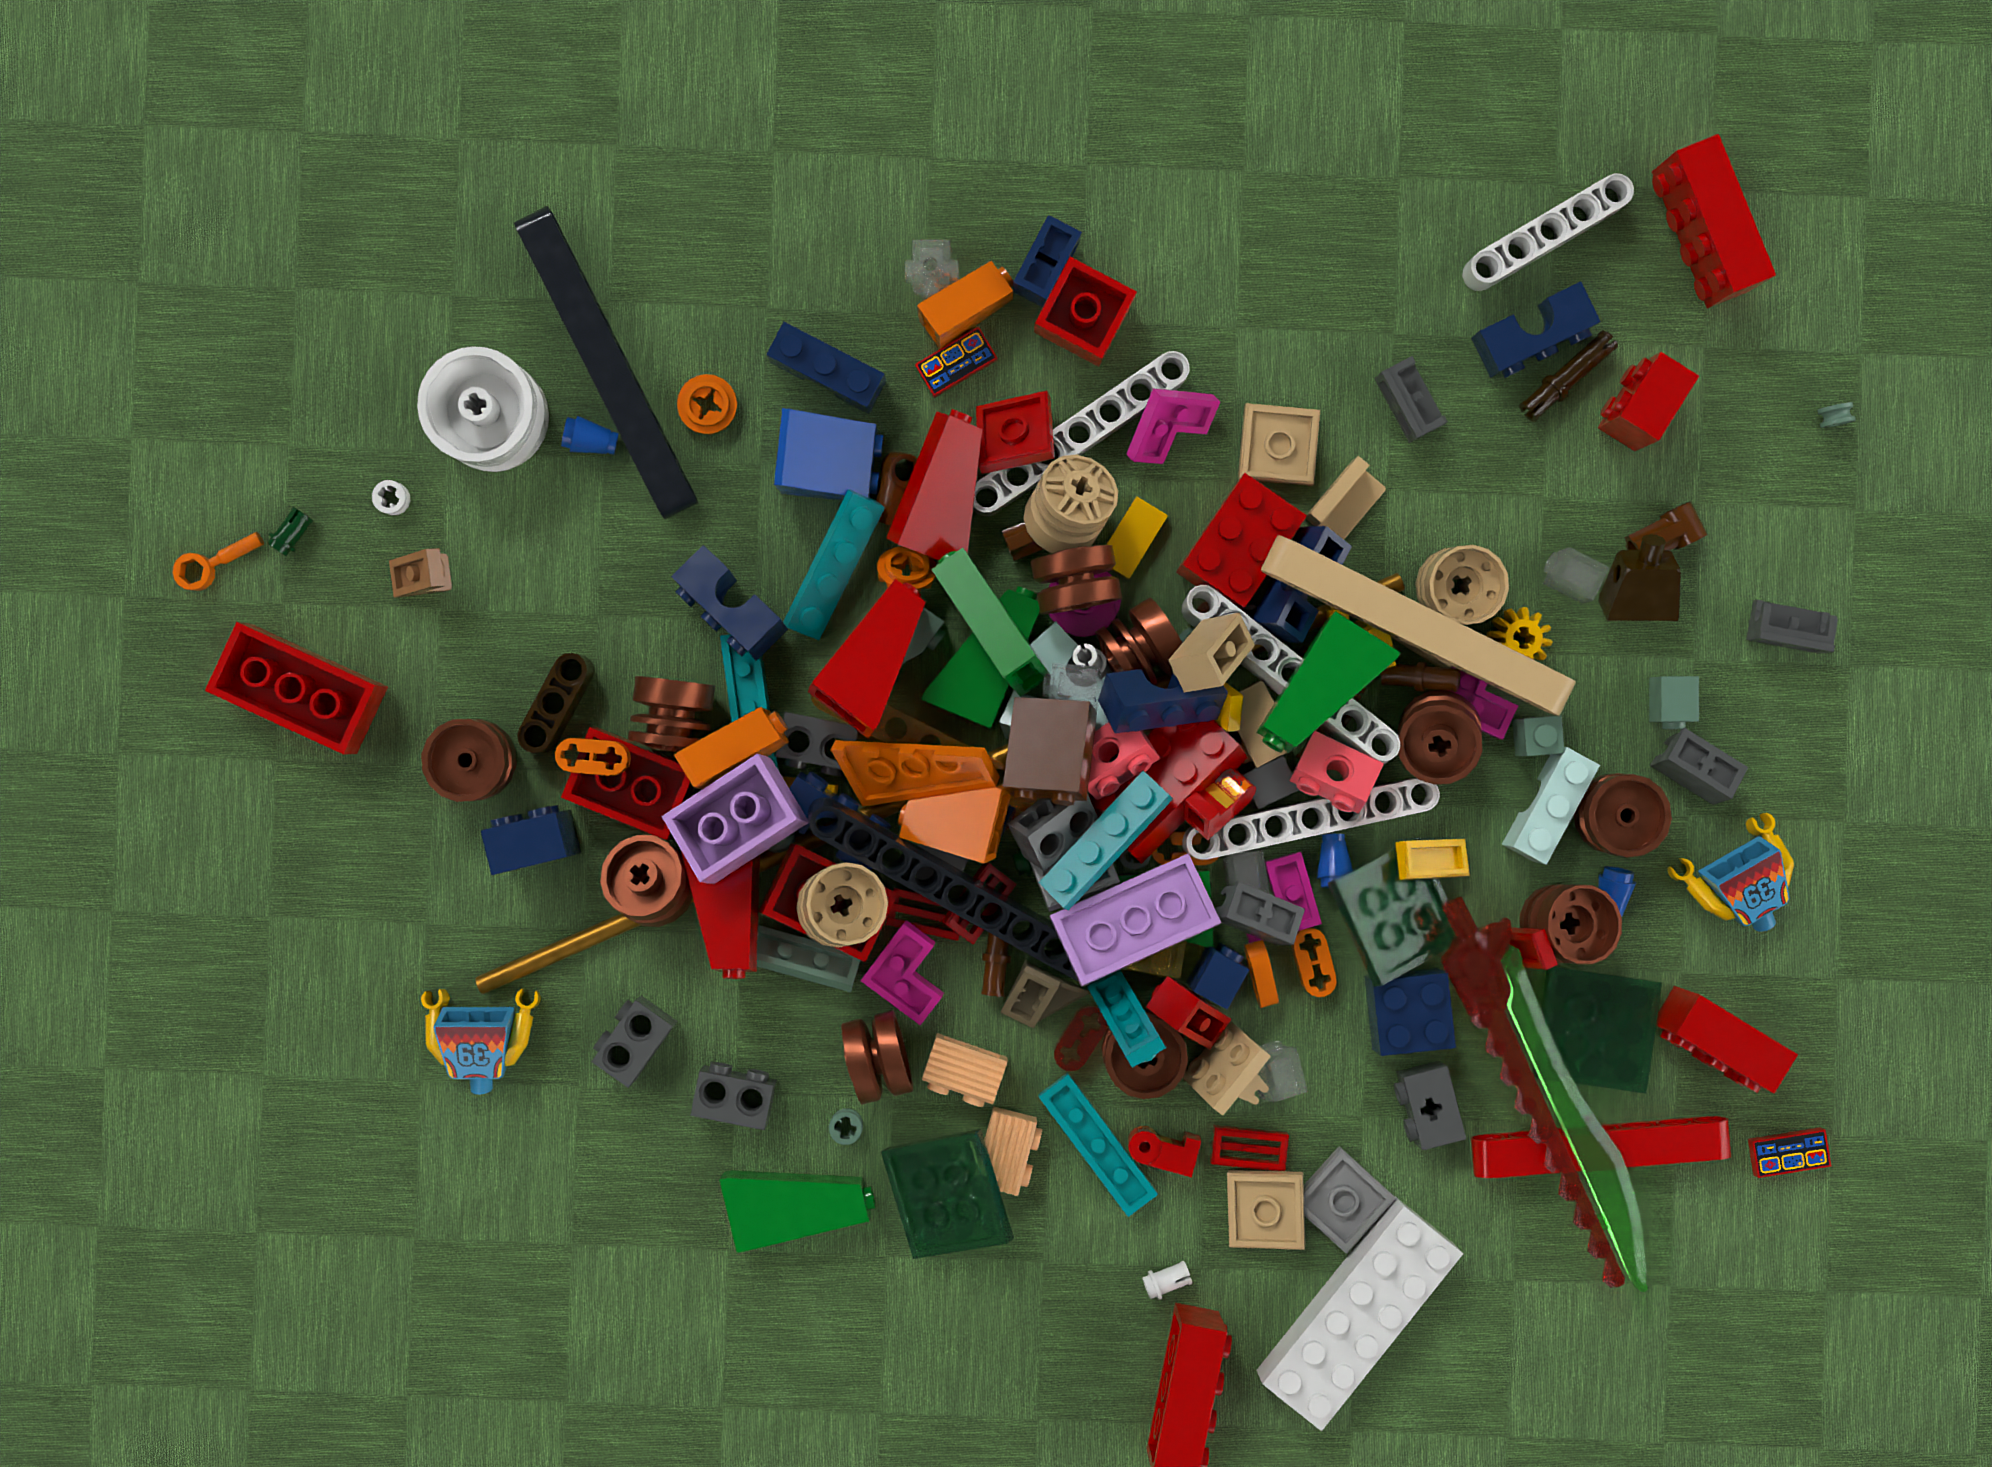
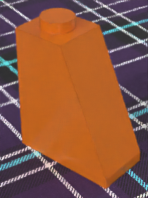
(965, 303)
(732, 745)
(958, 822)

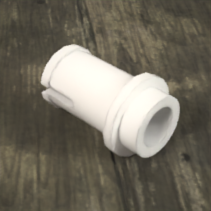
(1166, 1280)

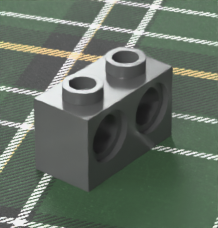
(819, 733)
(1050, 829)
(639, 1045)
(733, 1107)

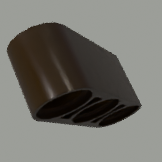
(539, 712)

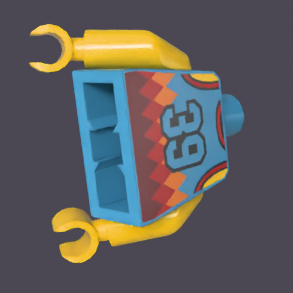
(1746, 881)
(477, 1040)

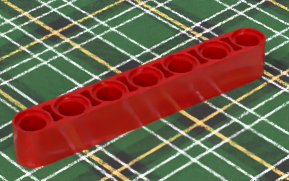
(1639, 1143)

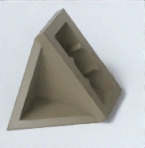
(1039, 995)

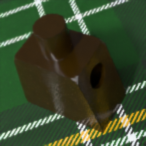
(1642, 584)

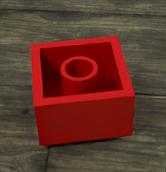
(1084, 311)
(1647, 401)

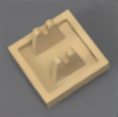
(1228, 1070)

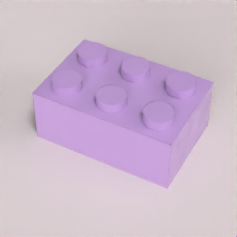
(735, 819)

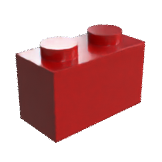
(1188, 1012)

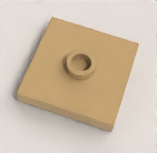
(1279, 444)
(1266, 1209)

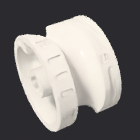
(483, 409)

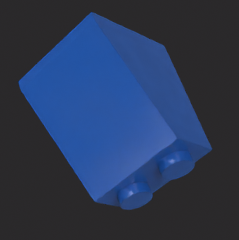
(826, 456)

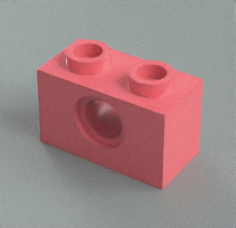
(1134, 756)
(1356, 769)

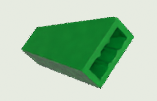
(990, 621)
(1327, 677)
(970, 680)
(791, 1206)

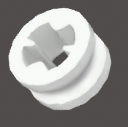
(381, 502)

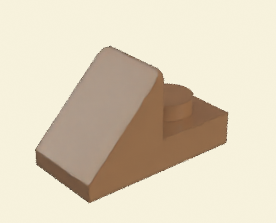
(420, 573)

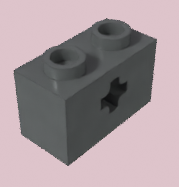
(1444, 1121)

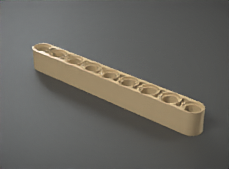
(1417, 625)

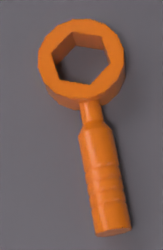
(222, 557)

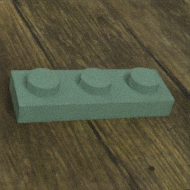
(805, 959)

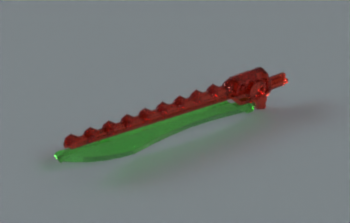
(1483, 988)

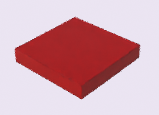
(1015, 432)

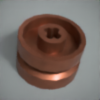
(1075, 573)
(1442, 758)
(446, 764)
(1626, 796)
(646, 881)
(871, 1058)
(1149, 1078)

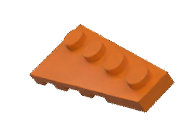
(912, 771)

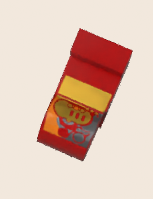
(1218, 802)
(1164, 1152)

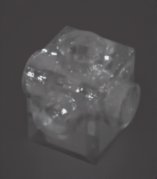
(931, 267)

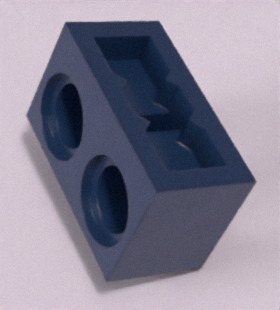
(1046, 260)
(1218, 974)

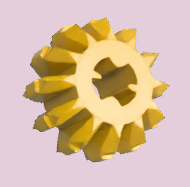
(1526, 627)

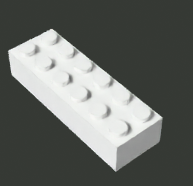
(1358, 1314)

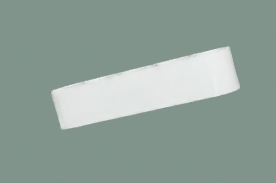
(1560, 220)

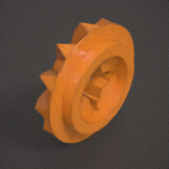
(700, 388)
(893, 561)

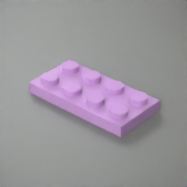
(1135, 919)

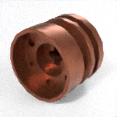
(1143, 646)
(670, 712)
(1588, 916)

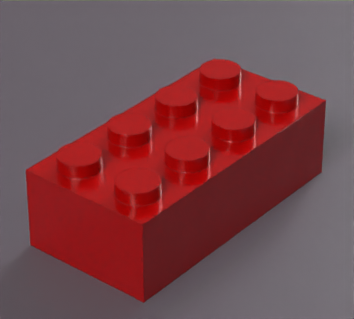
(1712, 221)
(296, 688)
(1188, 762)
(1188, 1388)

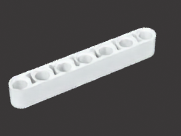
(1090, 419)
(1283, 657)
(1328, 819)

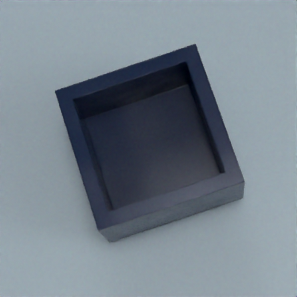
(528, 842)
(1411, 1013)

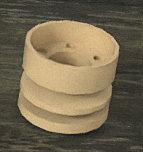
(1070, 503)
(1482, 589)
(864, 900)

